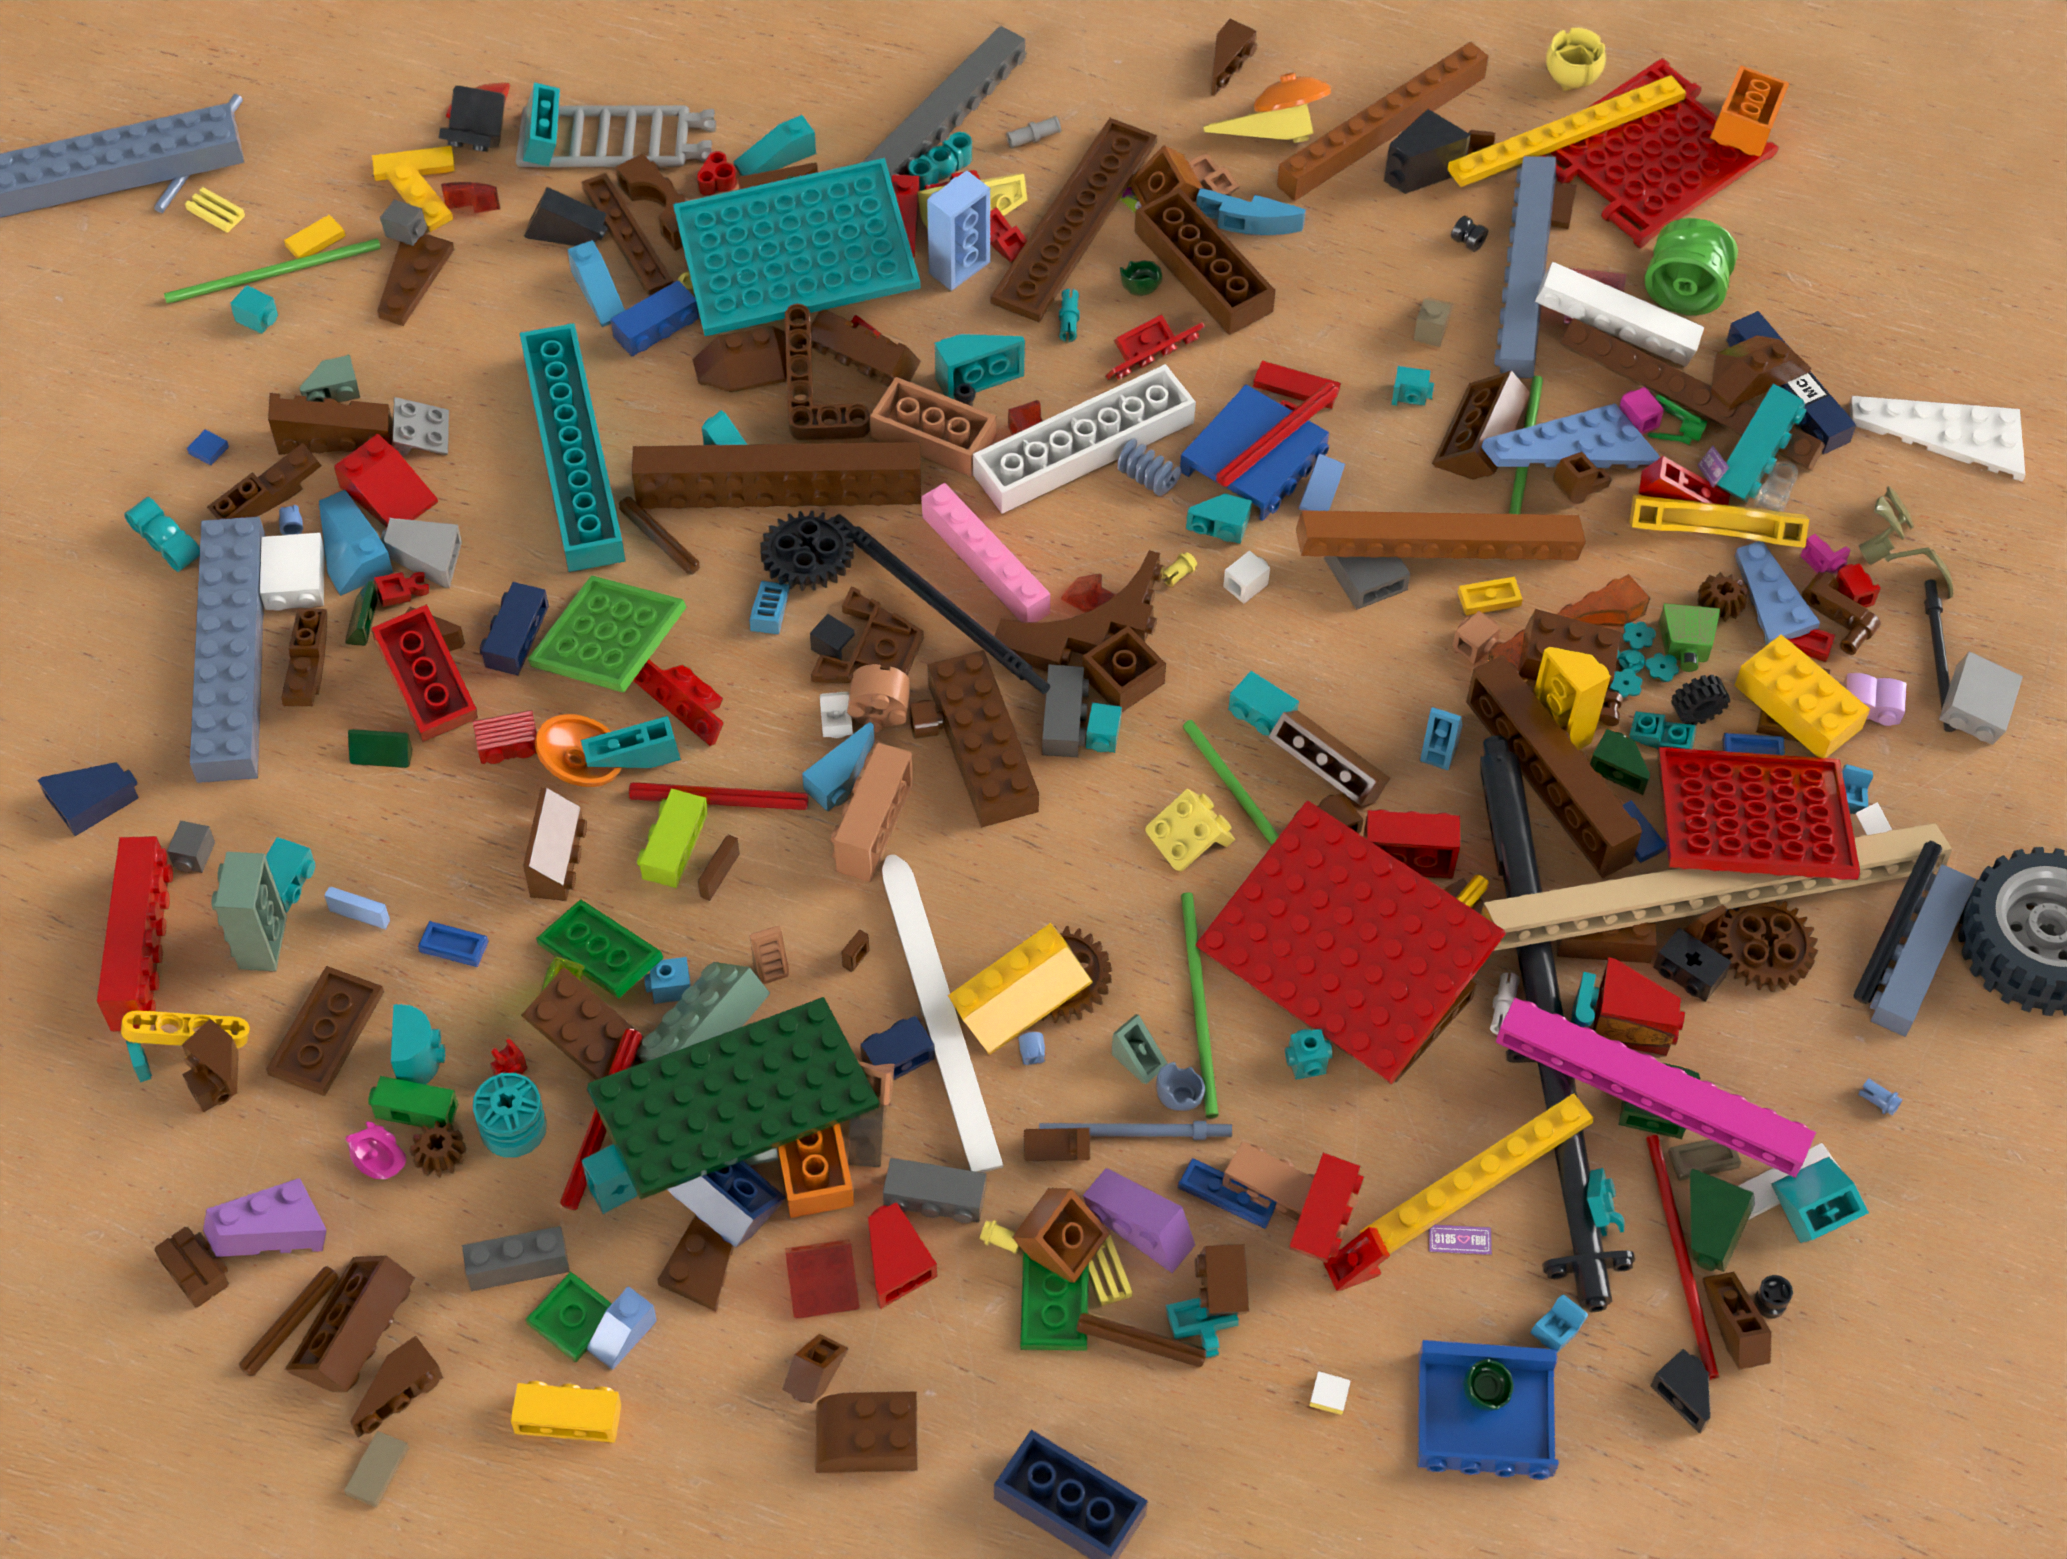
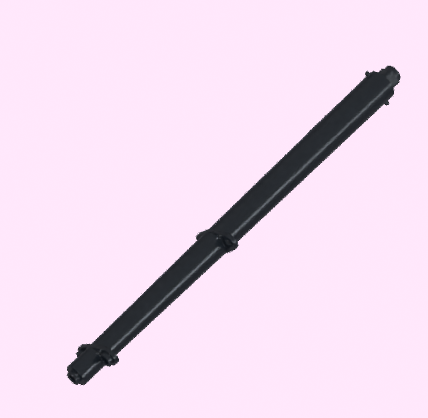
(1519, 867)

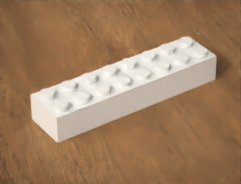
(1082, 438)

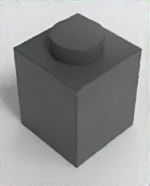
(403, 222)
(191, 846)

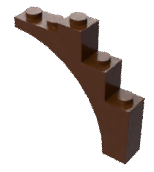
(1054, 641)

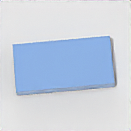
(357, 907)

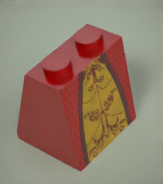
(1636, 1010)

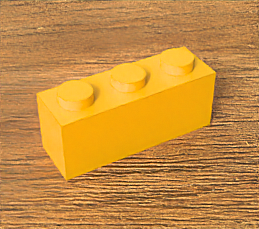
(566, 1411)

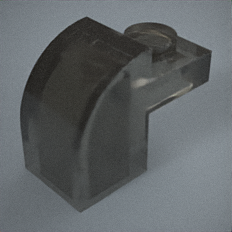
(867, 1138)

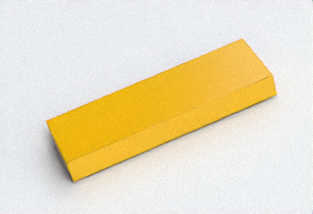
(426, 161)

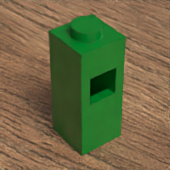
(412, 1103)

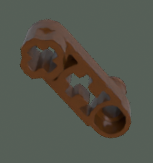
(1823, 597)

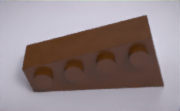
(326, 424)

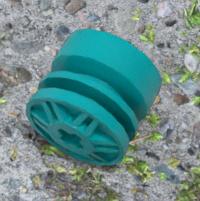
(510, 1130)

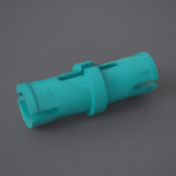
(1069, 315)

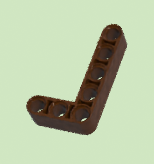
(803, 384)

